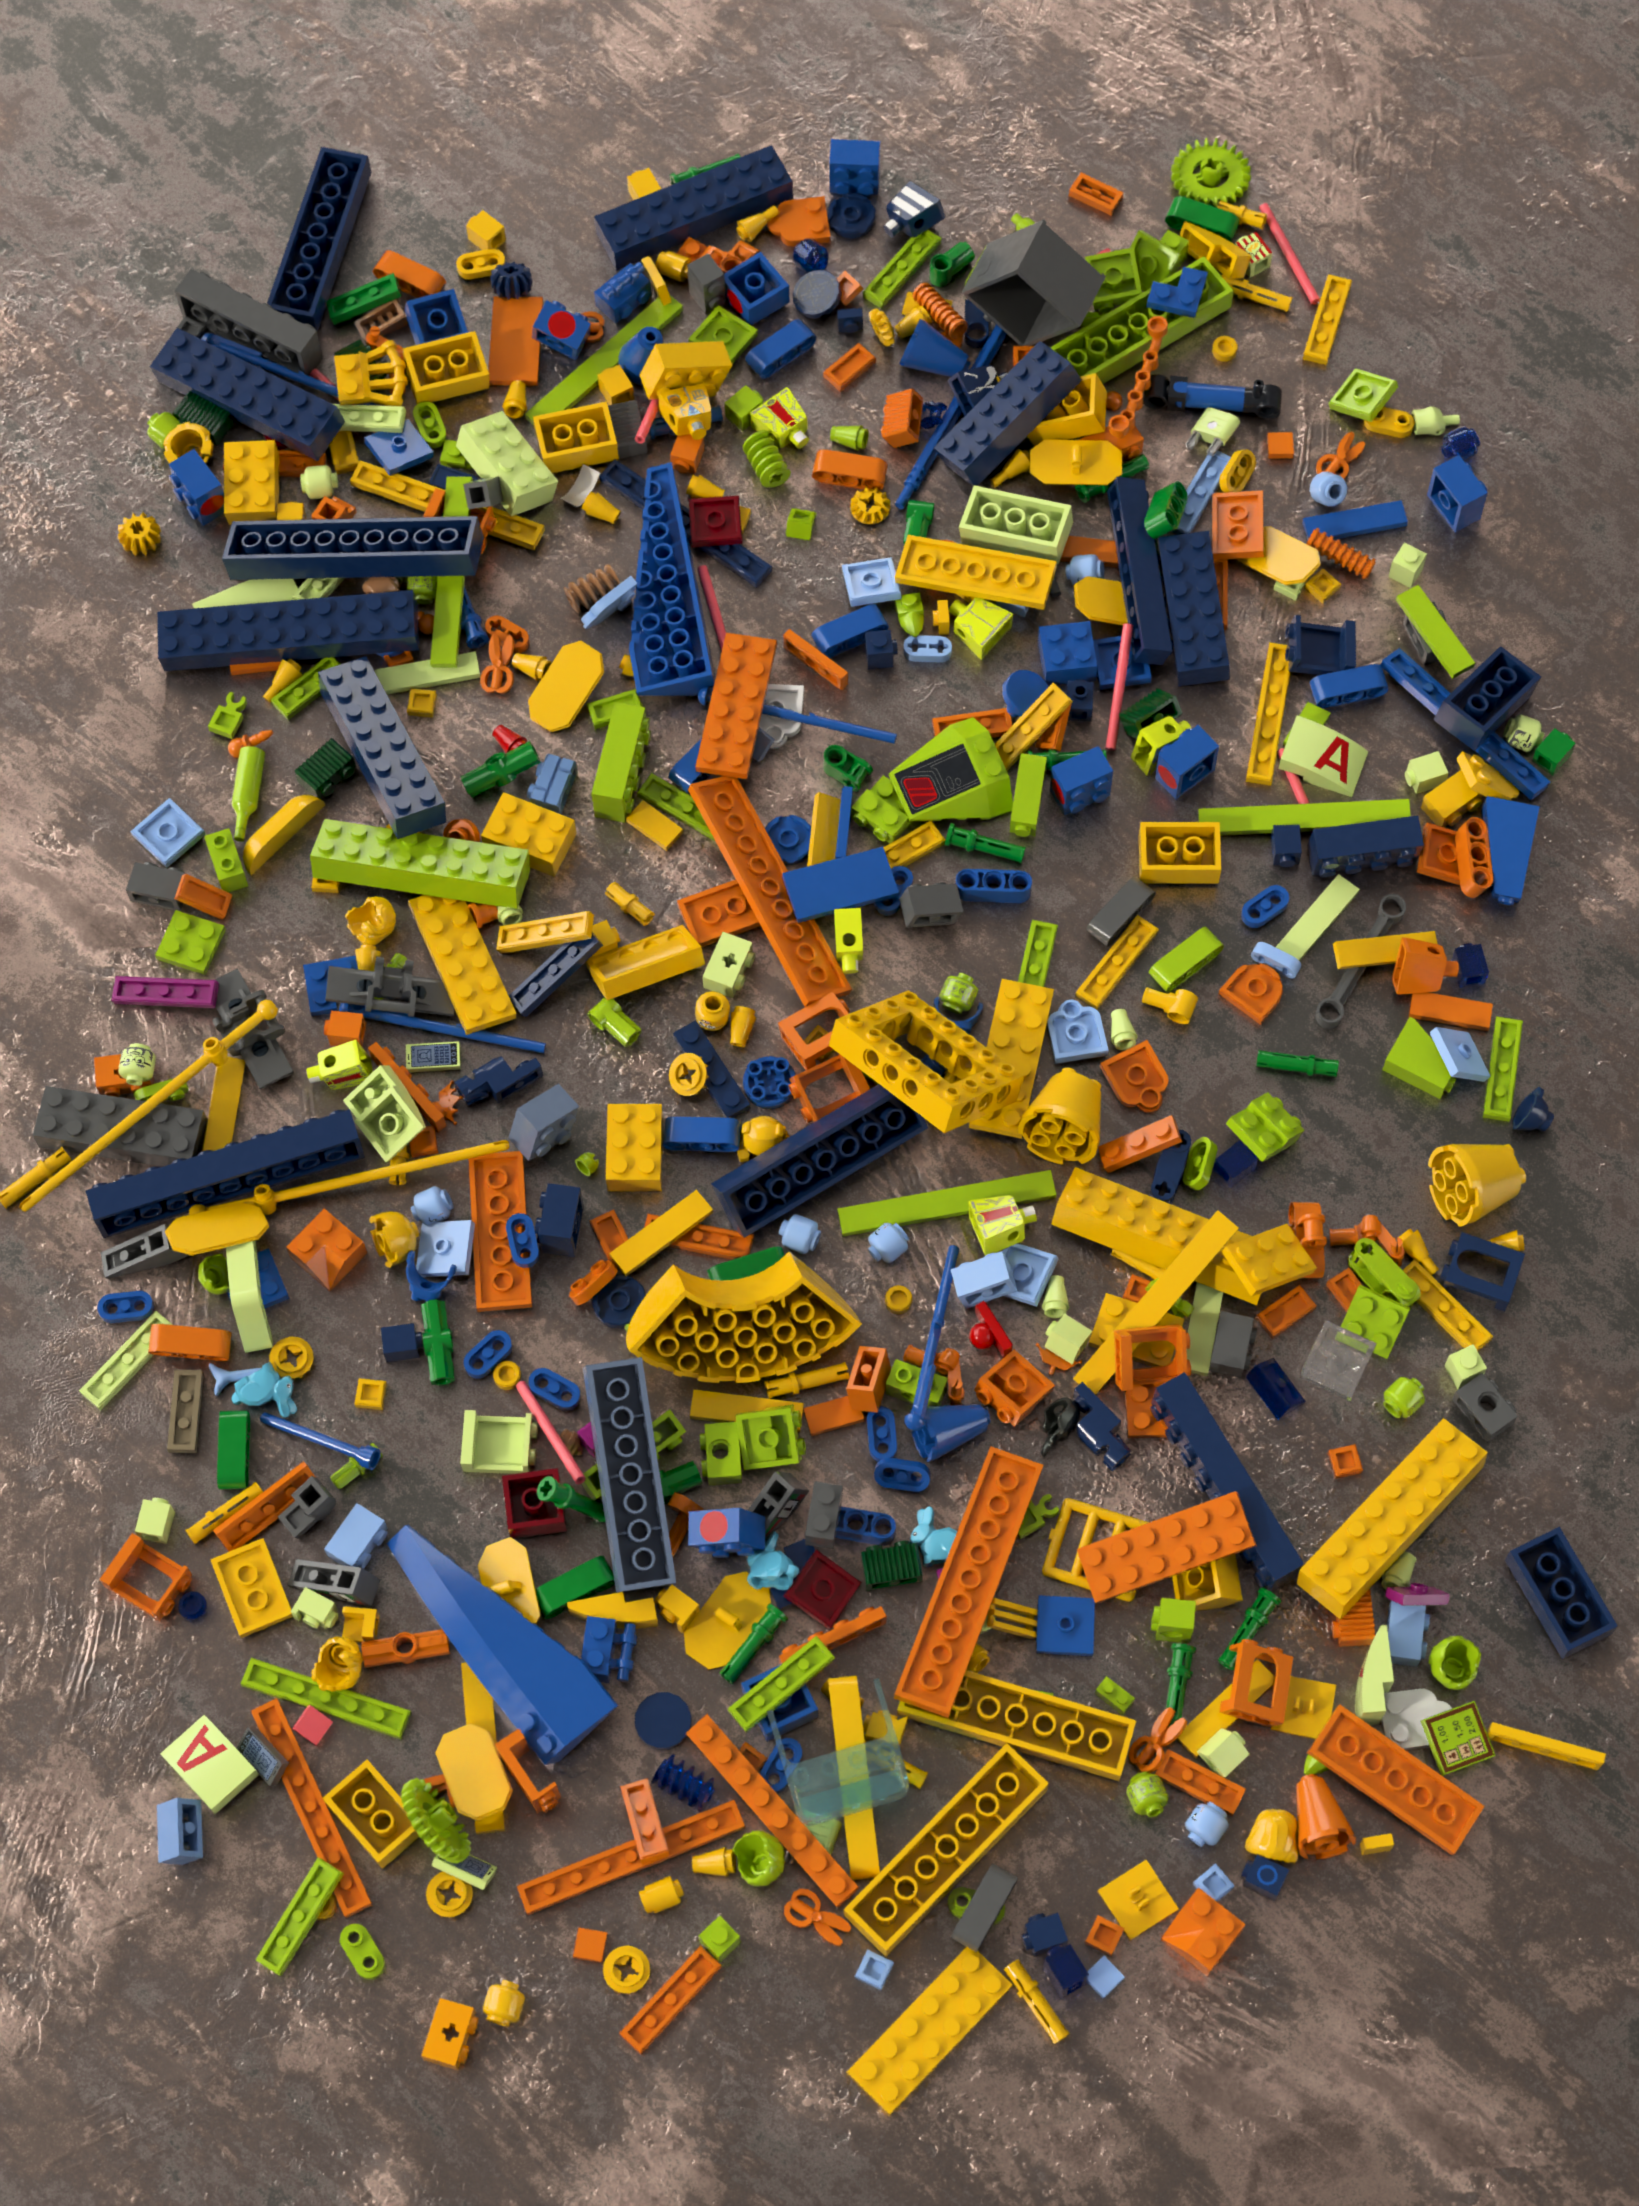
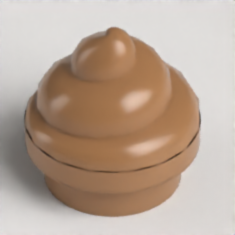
(572, 1442)

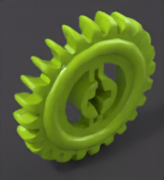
(1215, 164)
(435, 1821)

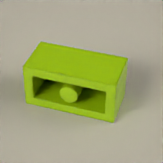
(1114, 1696)

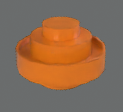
(462, 829)

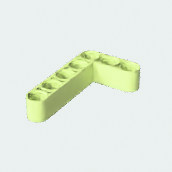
(246, 1297)

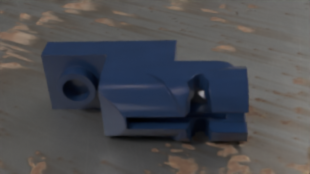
(498, 1079)
(1099, 1428)

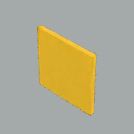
(1307, 1707)
(1138, 1900)

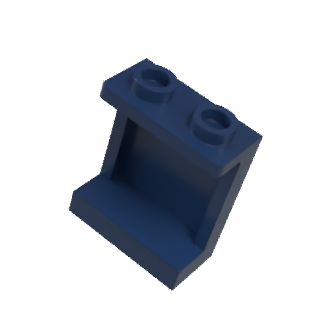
(1320, 647)

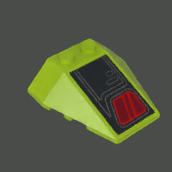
(954, 777)

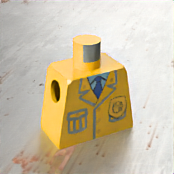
(686, 410)

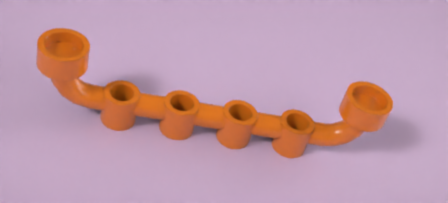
(1121, 424)

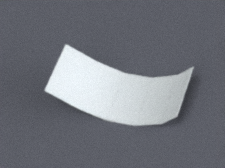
(582, 487)

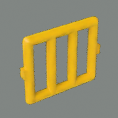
(1056, 1537)

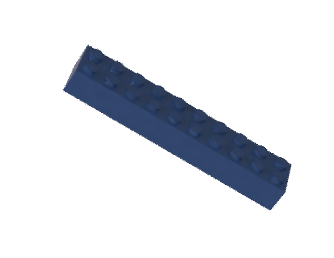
(353, 548)
(288, 630)
(225, 1173)

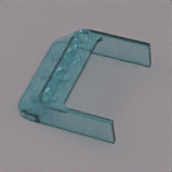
(846, 1778)

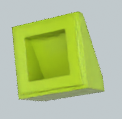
(800, 524)

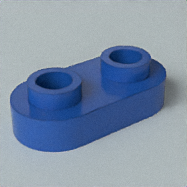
(899, 873)
(1263, 907)
(523, 1241)
(126, 1304)
(485, 1353)
(555, 1390)
(882, 1435)
(902, 1475)
(774, 1765)

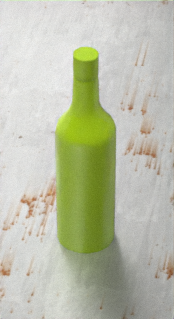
(247, 787)

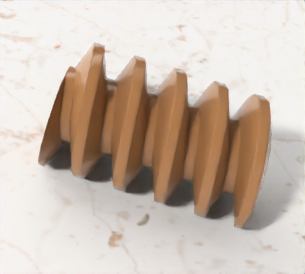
(591, 588)

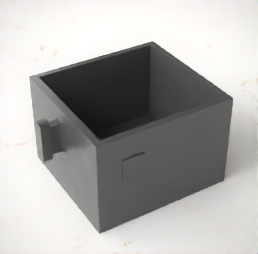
(1033, 284)

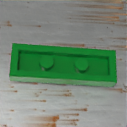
(363, 298)

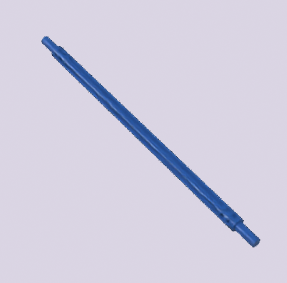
(949, 420)

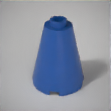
(637, 351)
(933, 352)
(949, 1428)

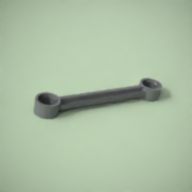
(1353, 975)

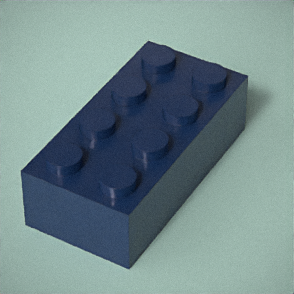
(1487, 698)
(1365, 846)
(1561, 1592)

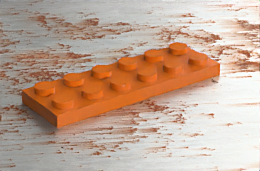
(736, 705)
(495, 1196)
(1166, 1547)
(1395, 1779)

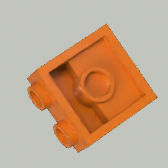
(1013, 1388)

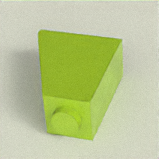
(1028, 795)
(1418, 1061)

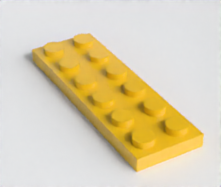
(975, 572)
(462, 962)
(1017, 1039)
(929, 2029)

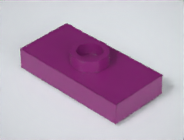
(1417, 1595)

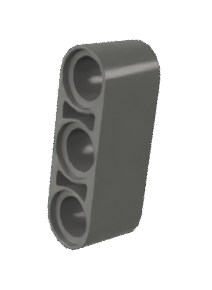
(1120, 911)
(984, 1907)

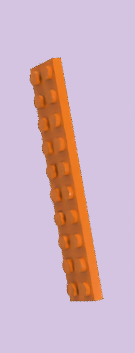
(759, 874)
(968, 1582)

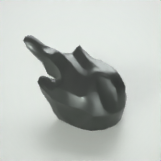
(1060, 1419)

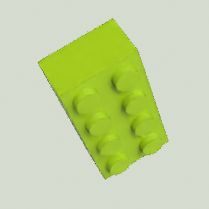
(620, 762)

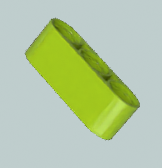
(1186, 959)

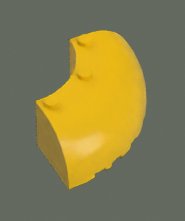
(739, 1325)

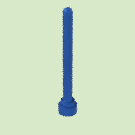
(366, 1456)

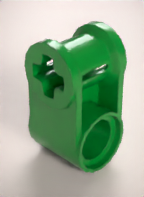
(849, 771)

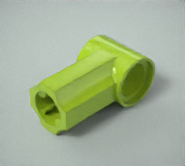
(610, 1017)

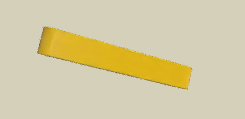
(849, 1733)

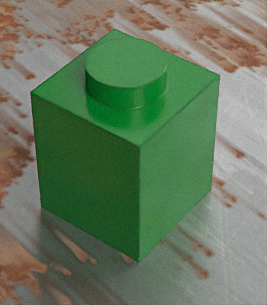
(1553, 751)

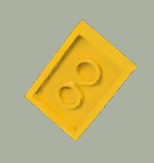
(1269, 1259)
(1112, 1314)
(252, 1588)

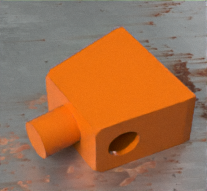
(1421, 967)

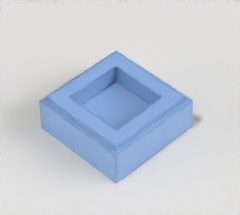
(1214, 1883)
(874, 1969)
(1104, 1977)

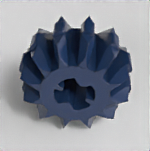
(511, 280)

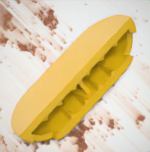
(279, 830)

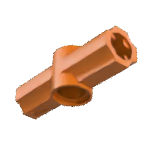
(386, 1650)

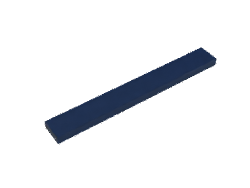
(733, 557)

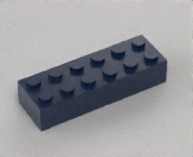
(1007, 414)
(1193, 608)

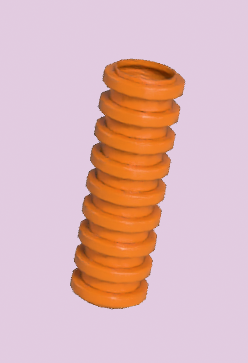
(940, 310)
(1341, 553)

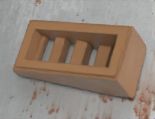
(382, 311)

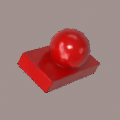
(989, 1331)

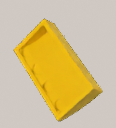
(645, 962)

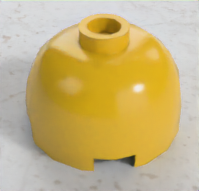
(393, 1236)

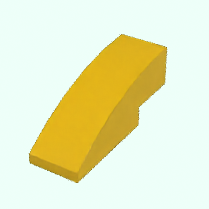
(1221, 253)
(613, 1606)

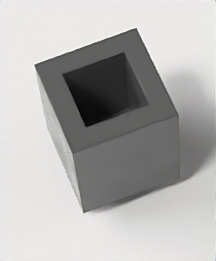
(483, 492)

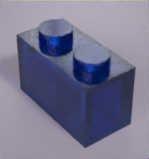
(1065, 1970)

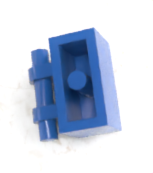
(623, 292)
(599, 1648)

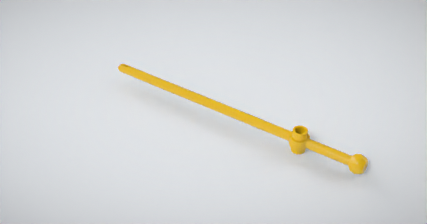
(214, 1052)
(267, 1198)

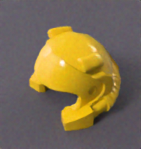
(186, 438)
(759, 1136)

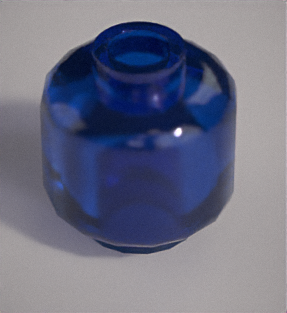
(810, 256)
(1460, 442)

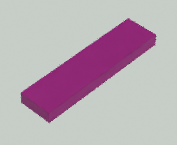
(165, 992)

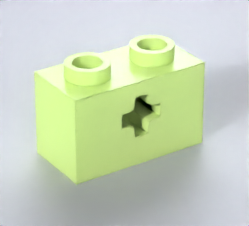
(727, 952)

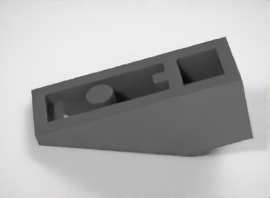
(140, 1254)

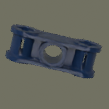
(1170, 1169)

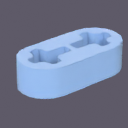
(927, 649)
(1277, 959)

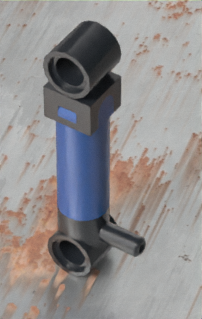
(1179, 393)

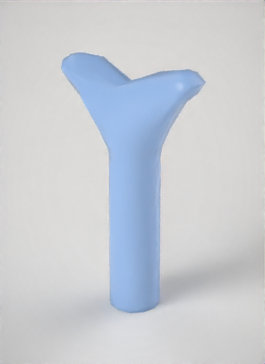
(225, 1377)

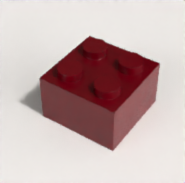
(525, 1511)

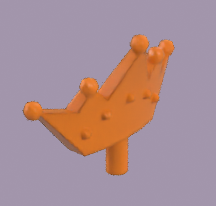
(448, 1101)
(1054, 1360)

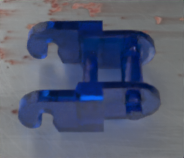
(932, 420)

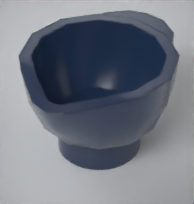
(1533, 1113)

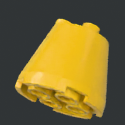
(1064, 1119)
(1473, 1180)

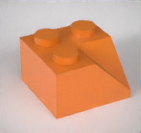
(326, 1249)
(1203, 1931)

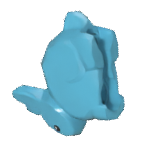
(266, 1386)
(933, 1543)
(771, 1567)

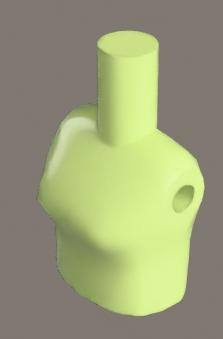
(1432, 421)

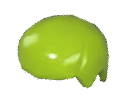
(214, 1274)

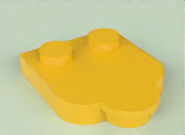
(1485, 778)

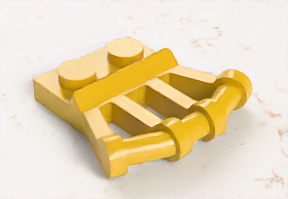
(354, 381)

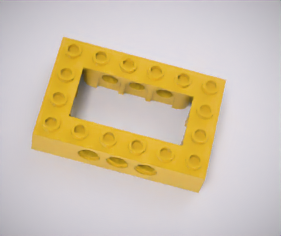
(869, 1044)

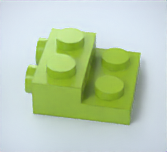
(1121, 278)
(881, 811)
(1266, 1127)
(770, 1437)

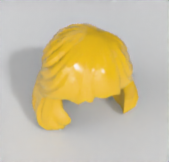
(372, 920)
(338, 1664)
(1274, 1836)

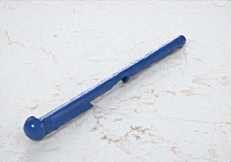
(254, 358)
(705, 694)
(405, 1020)
(916, 1420)

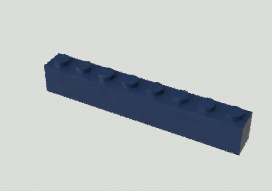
(1139, 572)

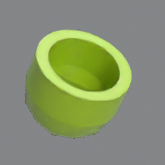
(587, 1164)

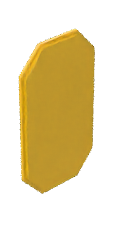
(1076, 462)
(1285, 558)
(1101, 600)
(566, 686)
(216, 1229)
(509, 1574)
(725, 1621)
(474, 1772)

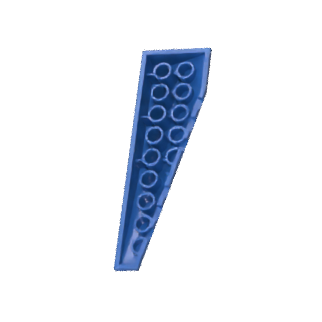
(668, 625)
(523, 1669)

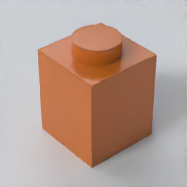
(687, 453)
(345, 1027)

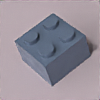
(543, 1122)

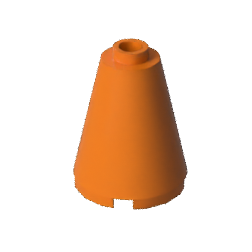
(1320, 1820)

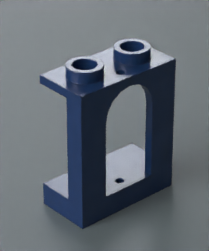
(1456, 1278)

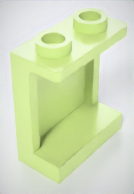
(498, 1443)

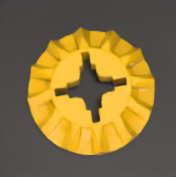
(882, 327)
(876, 513)
(679, 1070)
(296, 1346)
(436, 1899)
(620, 1957)

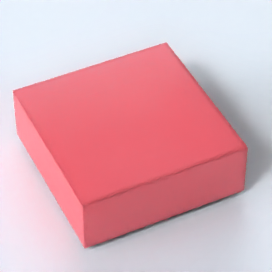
(312, 1725)

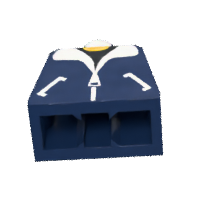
(973, 385)

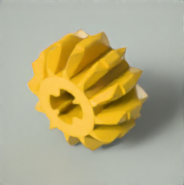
(139, 534)

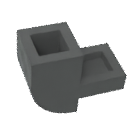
(311, 1504)

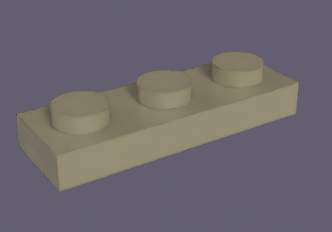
(185, 1411)

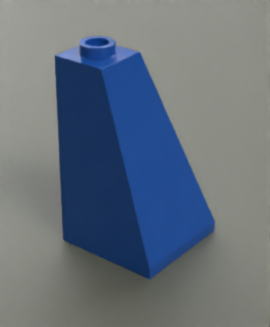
(1510, 841)

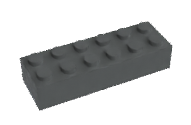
(249, 322)
(81, 1118)

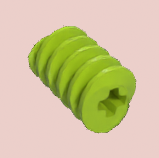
(766, 459)

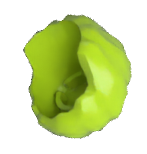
(1455, 1662)
(759, 1858)

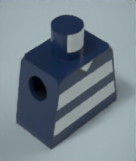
(913, 211)

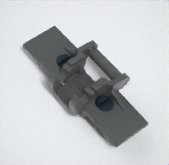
(361, 986)
(257, 1047)

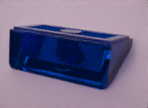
(1275, 1388)

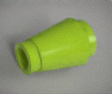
(850, 436)

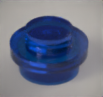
(192, 1605)

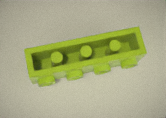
(666, 1434)

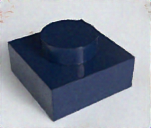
(850, 320)

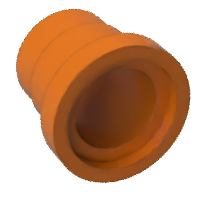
(483, 913)

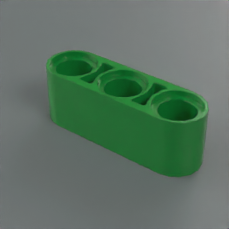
(1202, 215)
(1166, 510)
(746, 1265)
(233, 1450)
(577, 1584)

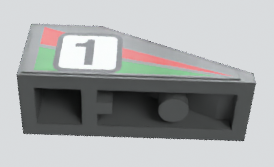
(778, 1500)
(335, 1581)

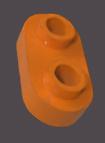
(585, 1288)

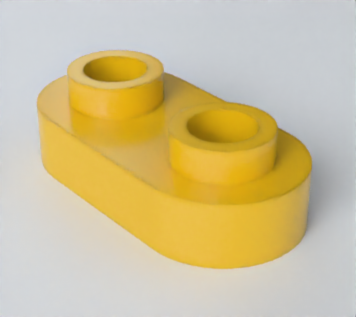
(480, 262)
(1389, 423)
(1237, 471)

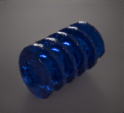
(684, 1783)

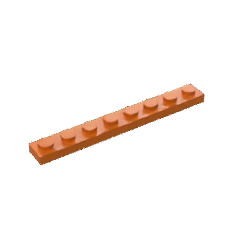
(312, 1808)
(772, 1811)
(625, 1859)

